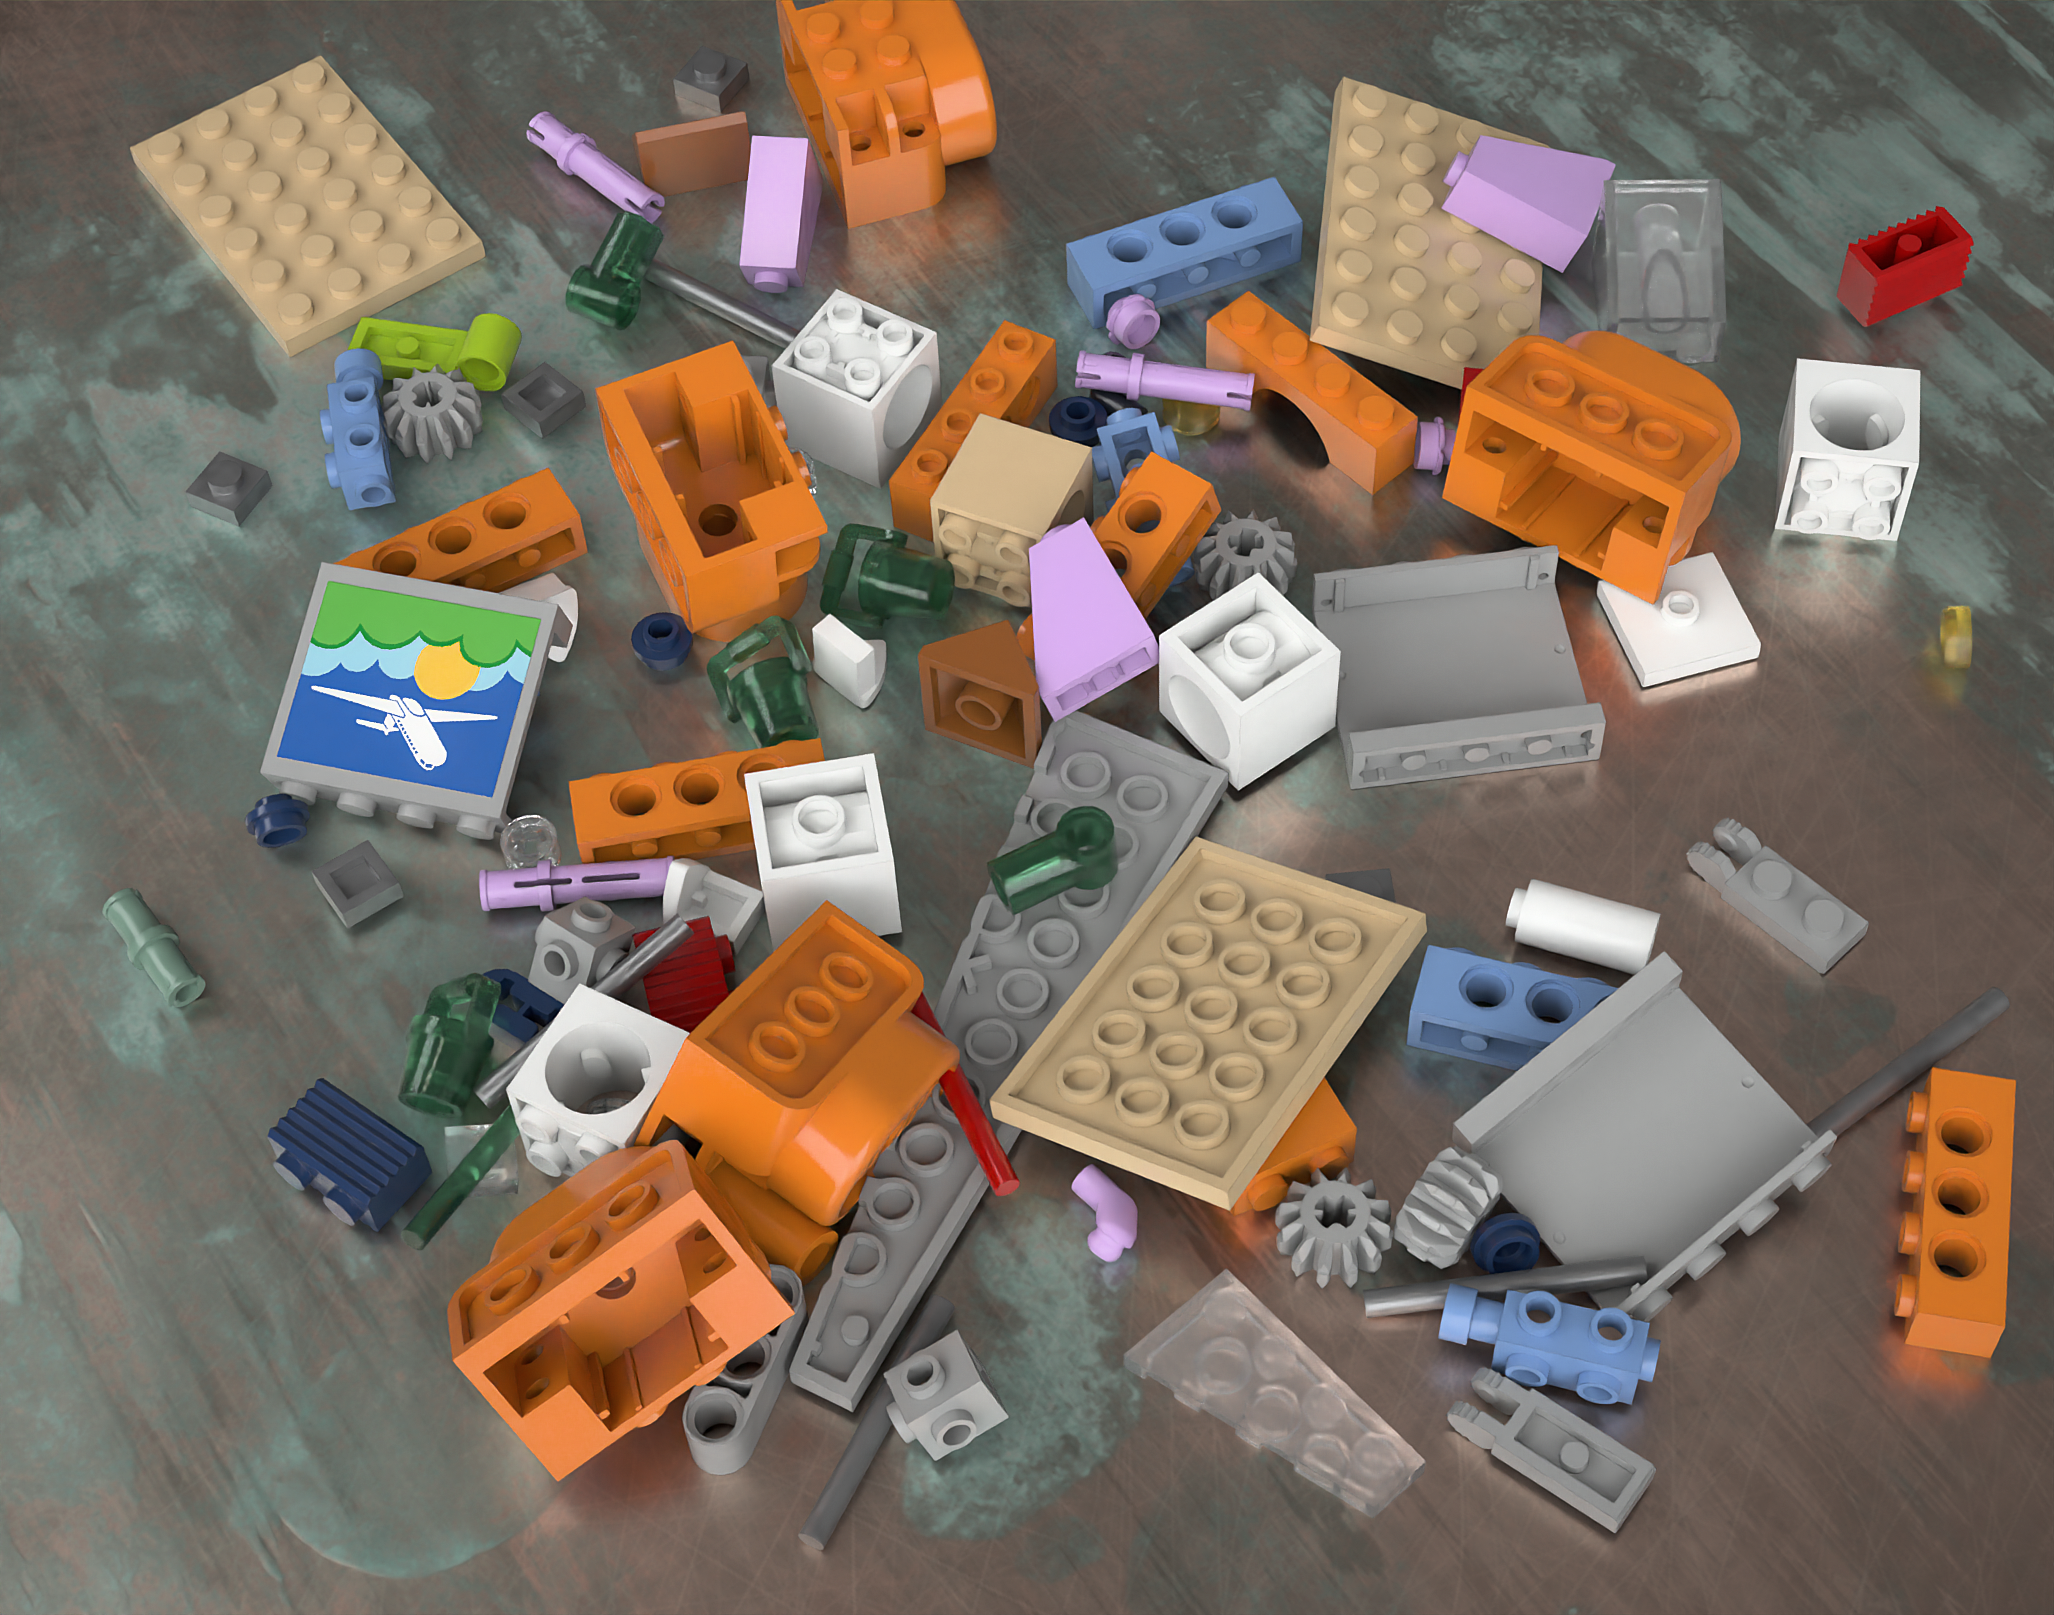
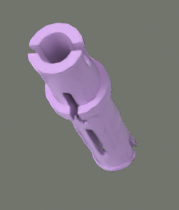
(580, 156)
(1164, 380)
(504, 888)

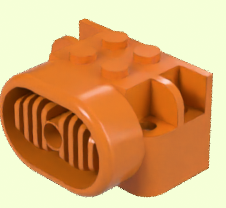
(887, 99)
(1594, 453)
(713, 491)
(808, 1067)
(611, 1303)

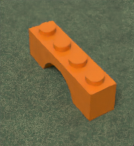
(1359, 423)

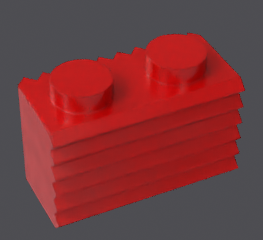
(1904, 266)
(691, 979)

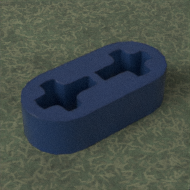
(531, 1005)

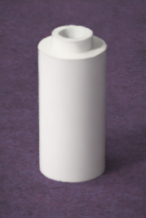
(1583, 926)

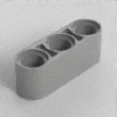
(746, 1399)

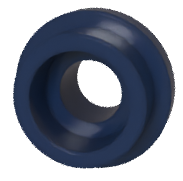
(1078, 420)
(665, 652)
(278, 820)
(1506, 1244)

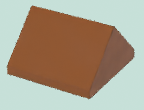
(694, 154)
(982, 693)

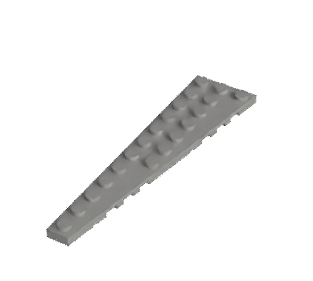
(994, 1007)

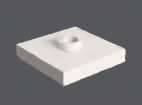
(1689, 627)

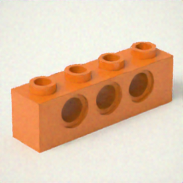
(1005, 382)
(487, 540)
(1151, 559)
(669, 798)
(1941, 1309)

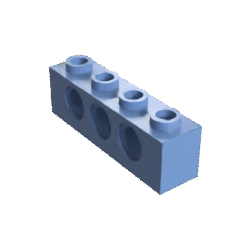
(1186, 250)
(1503, 1035)

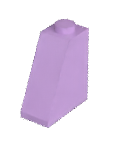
(1528, 196)
(779, 212)
(1083, 621)

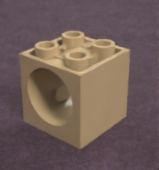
(1001, 501)

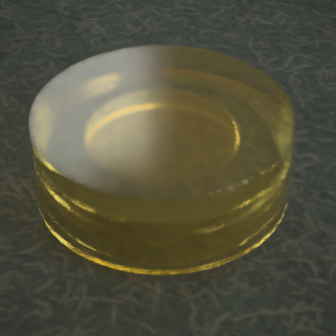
(1190, 417)
(1956, 637)

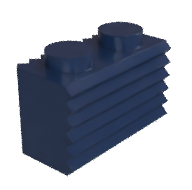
(348, 1156)

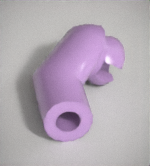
(1114, 1213)

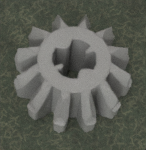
(432, 413)
(1241, 549)
(1448, 1207)
(1334, 1227)

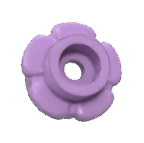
(1133, 321)
(1433, 445)

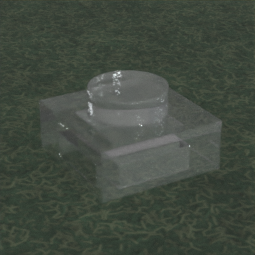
(500, 1179)

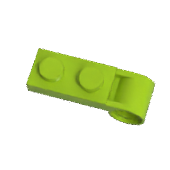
(481, 353)

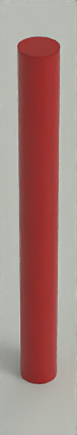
(972, 1117)

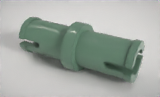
(153, 947)

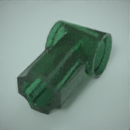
(610, 286)
(1056, 863)

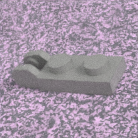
(1777, 896)
(1555, 1449)

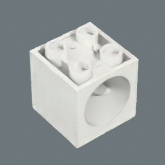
(858, 387)
(1848, 449)
(1248, 680)
(823, 839)
(586, 1052)

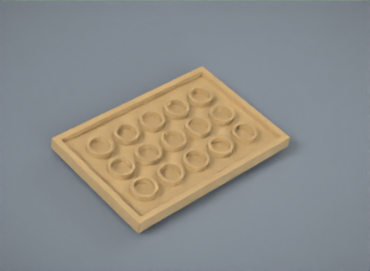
(307, 205)
(1395, 267)
(1210, 1021)

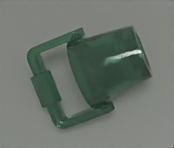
(890, 580)
(768, 694)
(448, 1053)

